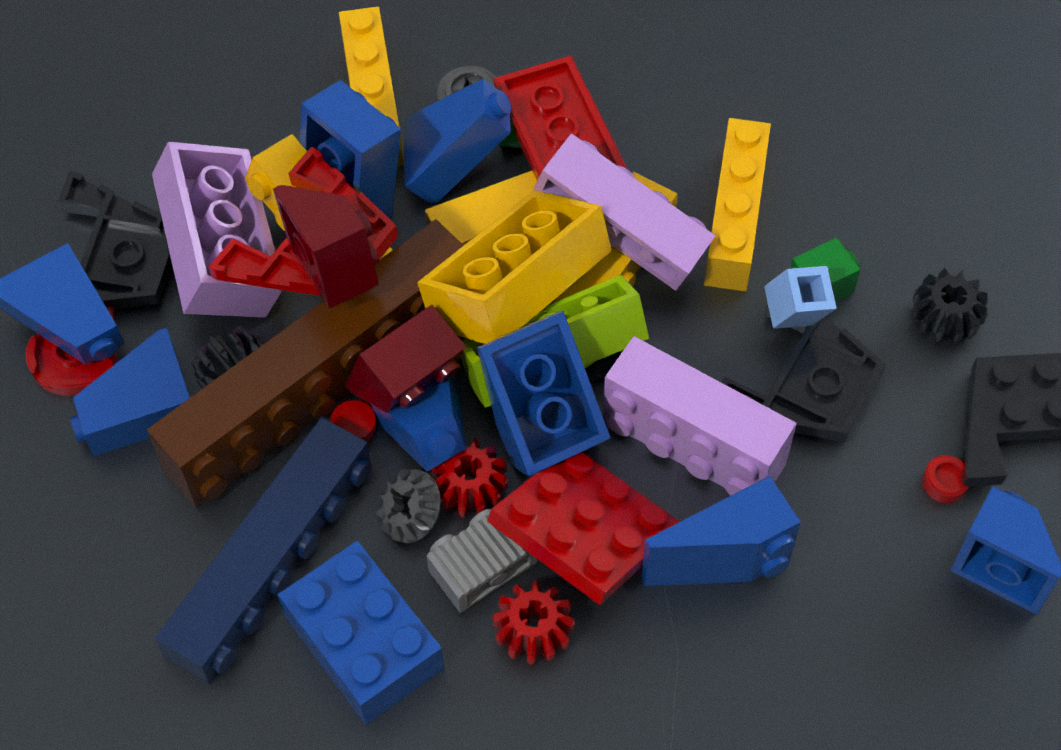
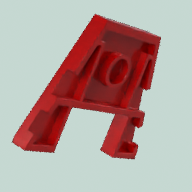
(282, 269)

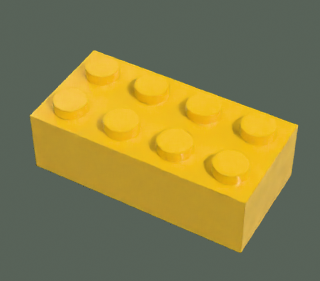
(517, 266)

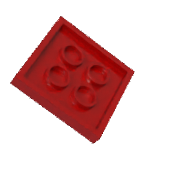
(581, 524)

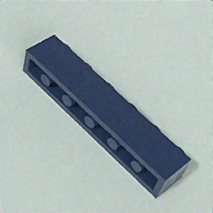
(264, 551)

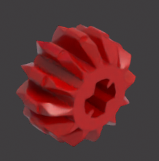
(484, 487)
(516, 615)

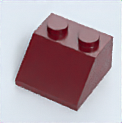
(329, 242)
(407, 361)

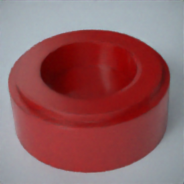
(356, 418)
(943, 479)

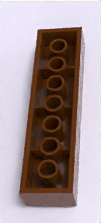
(291, 377)

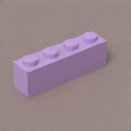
(636, 218)

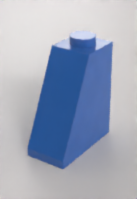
(453, 137)
(61, 306)
(130, 396)
(431, 426)

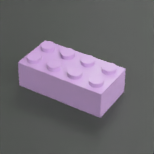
(201, 210)
(694, 419)

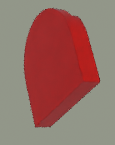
(60, 371)

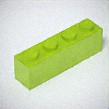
(599, 319)

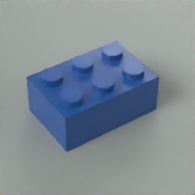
(354, 140)
(361, 632)

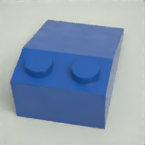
(541, 395)
(726, 542)

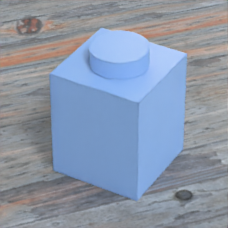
(800, 297)

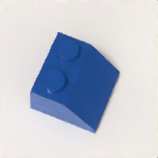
(1010, 551)

